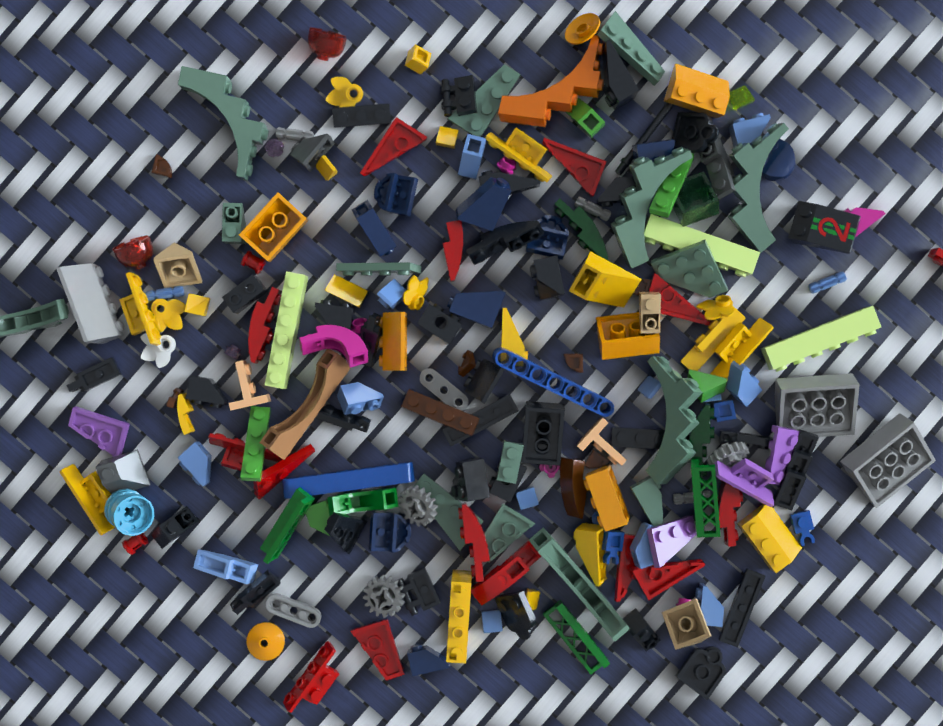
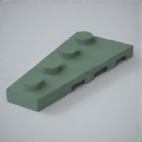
(631, 48)
(488, 102)
(384, 269)
(447, 509)

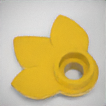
(341, 94)
(415, 291)
(716, 308)
(170, 316)

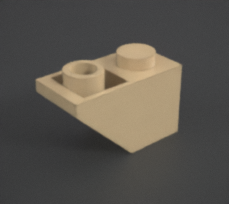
(650, 312)

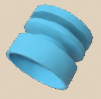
(139, 513)

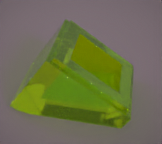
(741, 97)

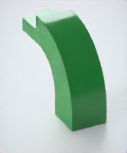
(363, 500)

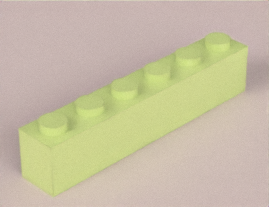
(675, 237)
(286, 330)
(822, 337)

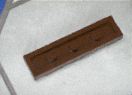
(440, 412)

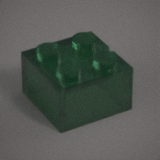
(696, 200)

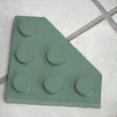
(692, 270)

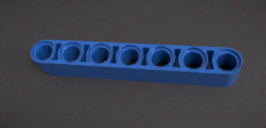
(562, 382)
(350, 479)

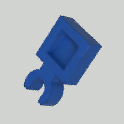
(724, 410)
(802, 524)
(612, 543)

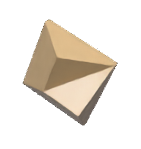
(177, 267)
(686, 624)

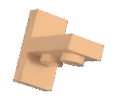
(248, 388)
(600, 444)

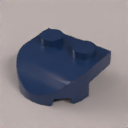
(779, 162)
(396, 193)
(553, 241)
(388, 532)

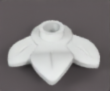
(158, 353)

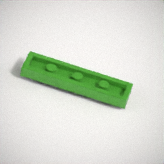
(669, 190)
(254, 451)

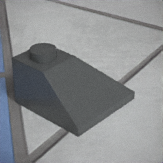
(311, 149)
(123, 472)

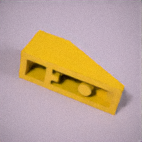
(510, 338)
(589, 545)

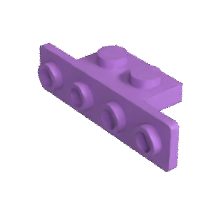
(747, 478)

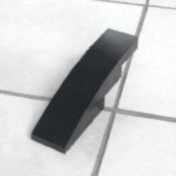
(795, 471)

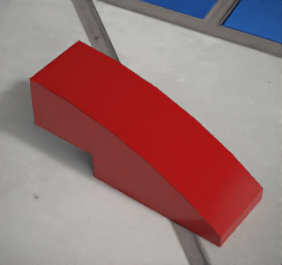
(454, 248)

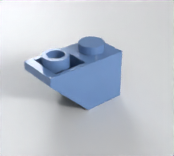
(748, 130)
(472, 156)
(391, 294)
(742, 384)
(358, 398)
(198, 462)
(640, 547)
(710, 606)

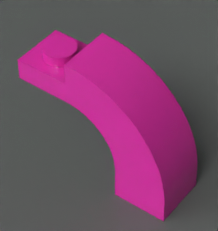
(338, 339)

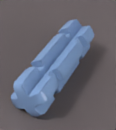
(827, 282)
(165, 293)

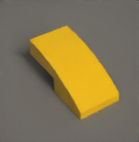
(183, 408)

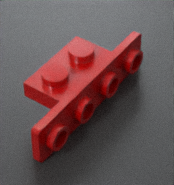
(235, 451)
(314, 681)

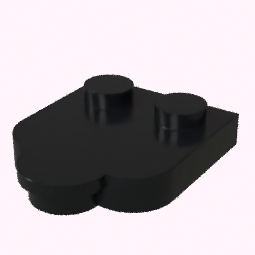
(694, 131)
(517, 613)
(703, 671)

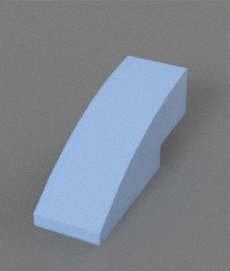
(225, 566)

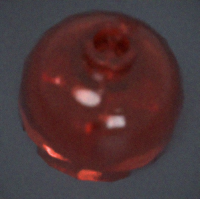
(326, 43)
(135, 252)

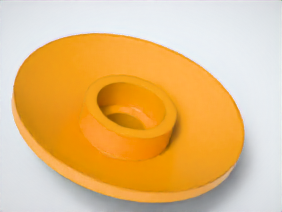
(582, 28)
(270, 633)

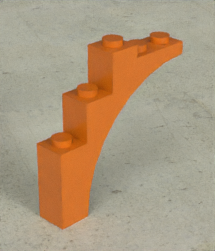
(536, 107)

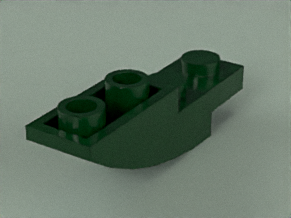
(579, 220)
(702, 435)

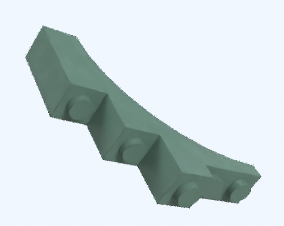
(246, 132)
(750, 161)
(636, 201)
(32, 319)
(680, 421)
(579, 583)

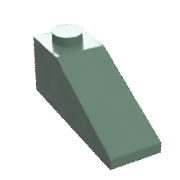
(650, 499)

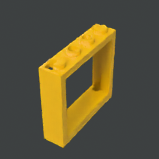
(459, 616)

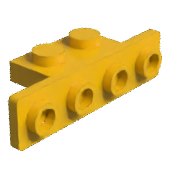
(523, 150)
(137, 311)
(708, 342)
(740, 345)
(90, 495)

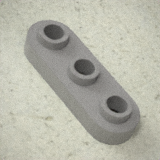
(435, 385)
(284, 610)

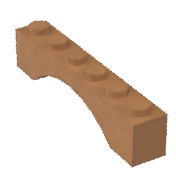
(284, 436)

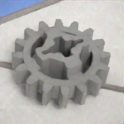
(729, 454)
(417, 505)
(376, 598)

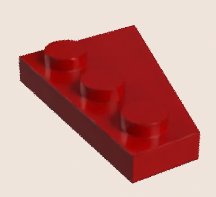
(381, 647)

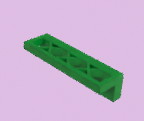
(698, 497)
(286, 524)
(583, 636)

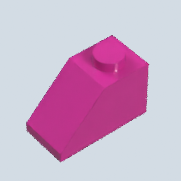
(868, 217)

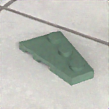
(505, 529)

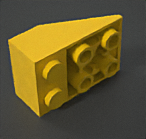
(604, 282)

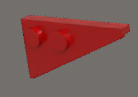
(395, 142)
(581, 166)
(674, 304)
(280, 470)
(624, 573)
(656, 580)

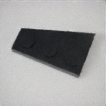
(345, 530)

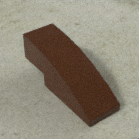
(573, 486)

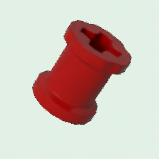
(253, 262)
(134, 543)

